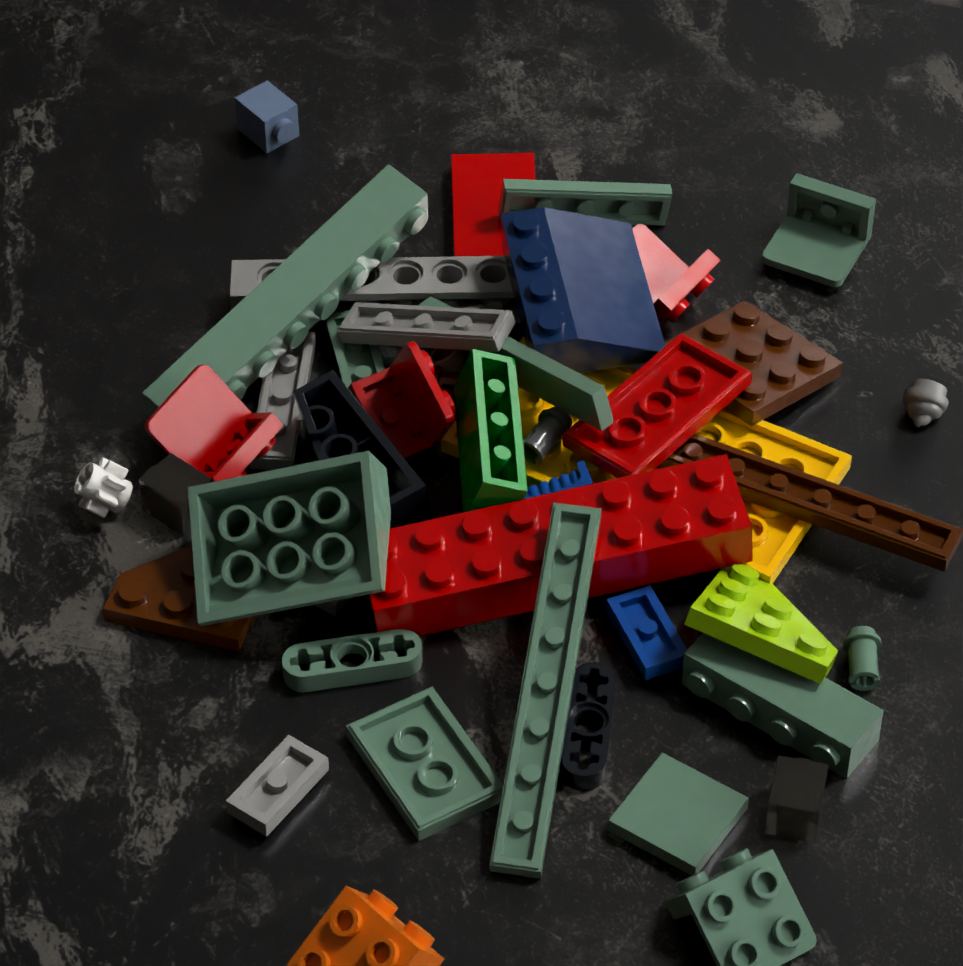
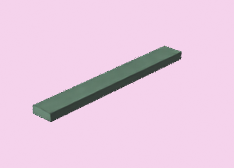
(546, 692)

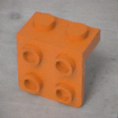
(365, 932)

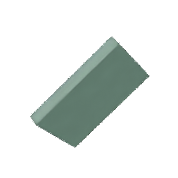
(425, 763)

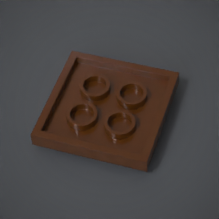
(780, 360)

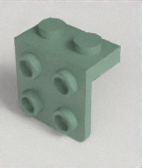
(821, 231)
(746, 912)

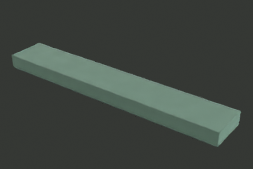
(554, 381)

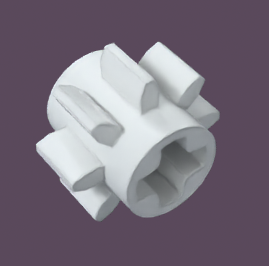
(103, 487)

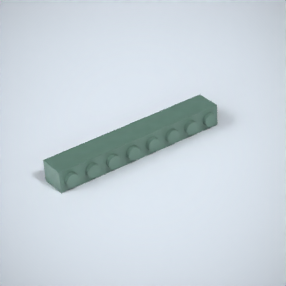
(303, 287)

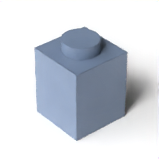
(267, 116)

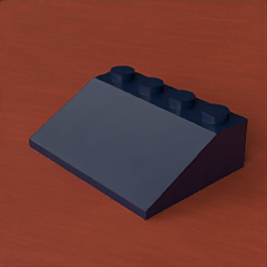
(580, 289)

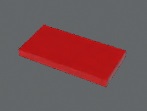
(476, 198)
(659, 408)

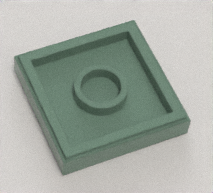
(678, 814)

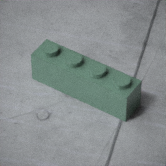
(797, 712)

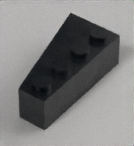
(341, 427)

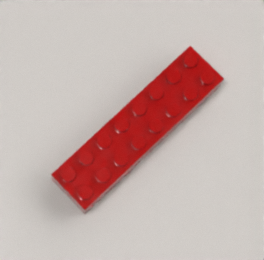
(492, 557)

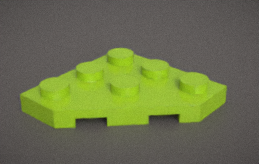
(762, 622)

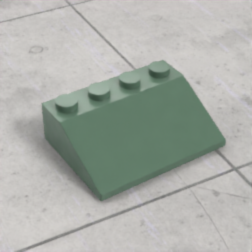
(290, 537)

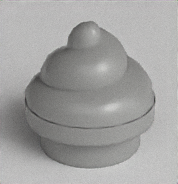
(925, 401)

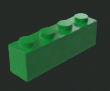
(489, 431)

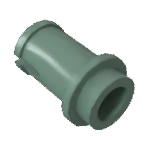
(862, 649)

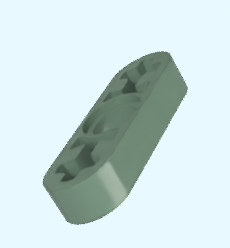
(338, 675)

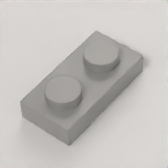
(277, 785)

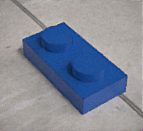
(647, 632)

